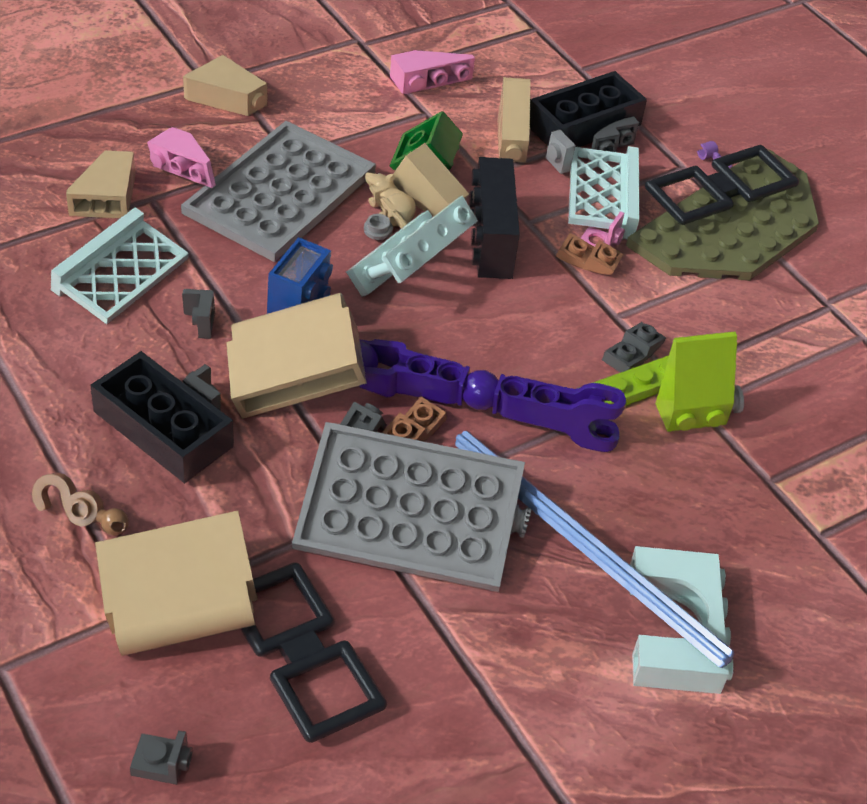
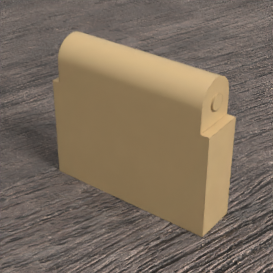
(294, 356)
(176, 583)

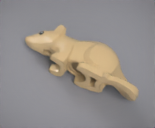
(394, 203)

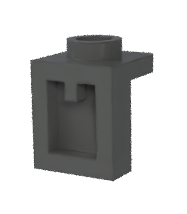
(202, 308)
(201, 383)
(364, 417)
(161, 758)

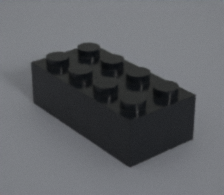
(585, 108)
(496, 210)
(162, 416)

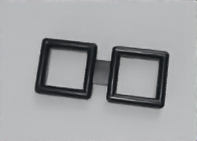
(721, 185)
(305, 652)

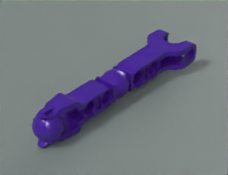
(564, 409)

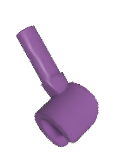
(709, 150)

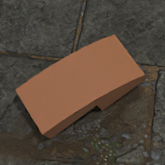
(597, 259)
(418, 422)

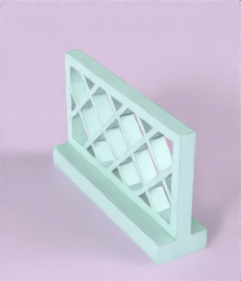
(625, 191)
(98, 254)

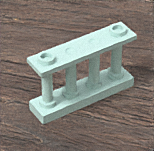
(412, 246)

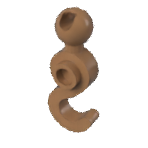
(80, 507)

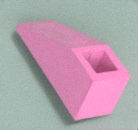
(427, 69)
(181, 155)

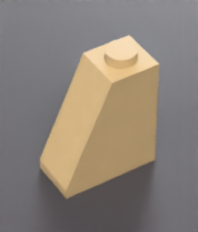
(225, 87)
(514, 119)
(427, 181)
(104, 187)

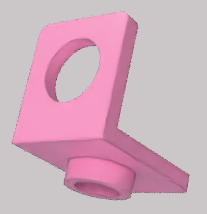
(613, 236)

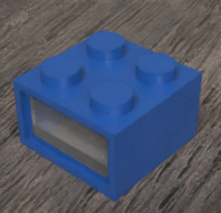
(299, 276)

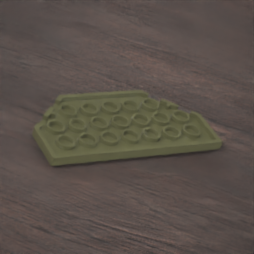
(735, 240)

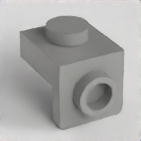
(560, 151)

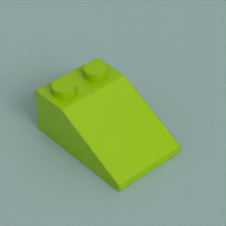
(698, 382)

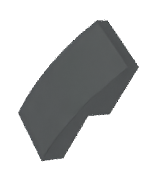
(616, 135)
(635, 348)

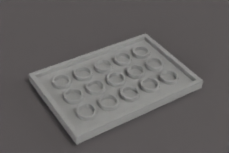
(278, 190)
(410, 506)

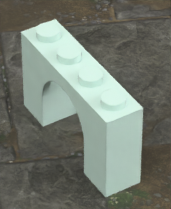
(698, 584)

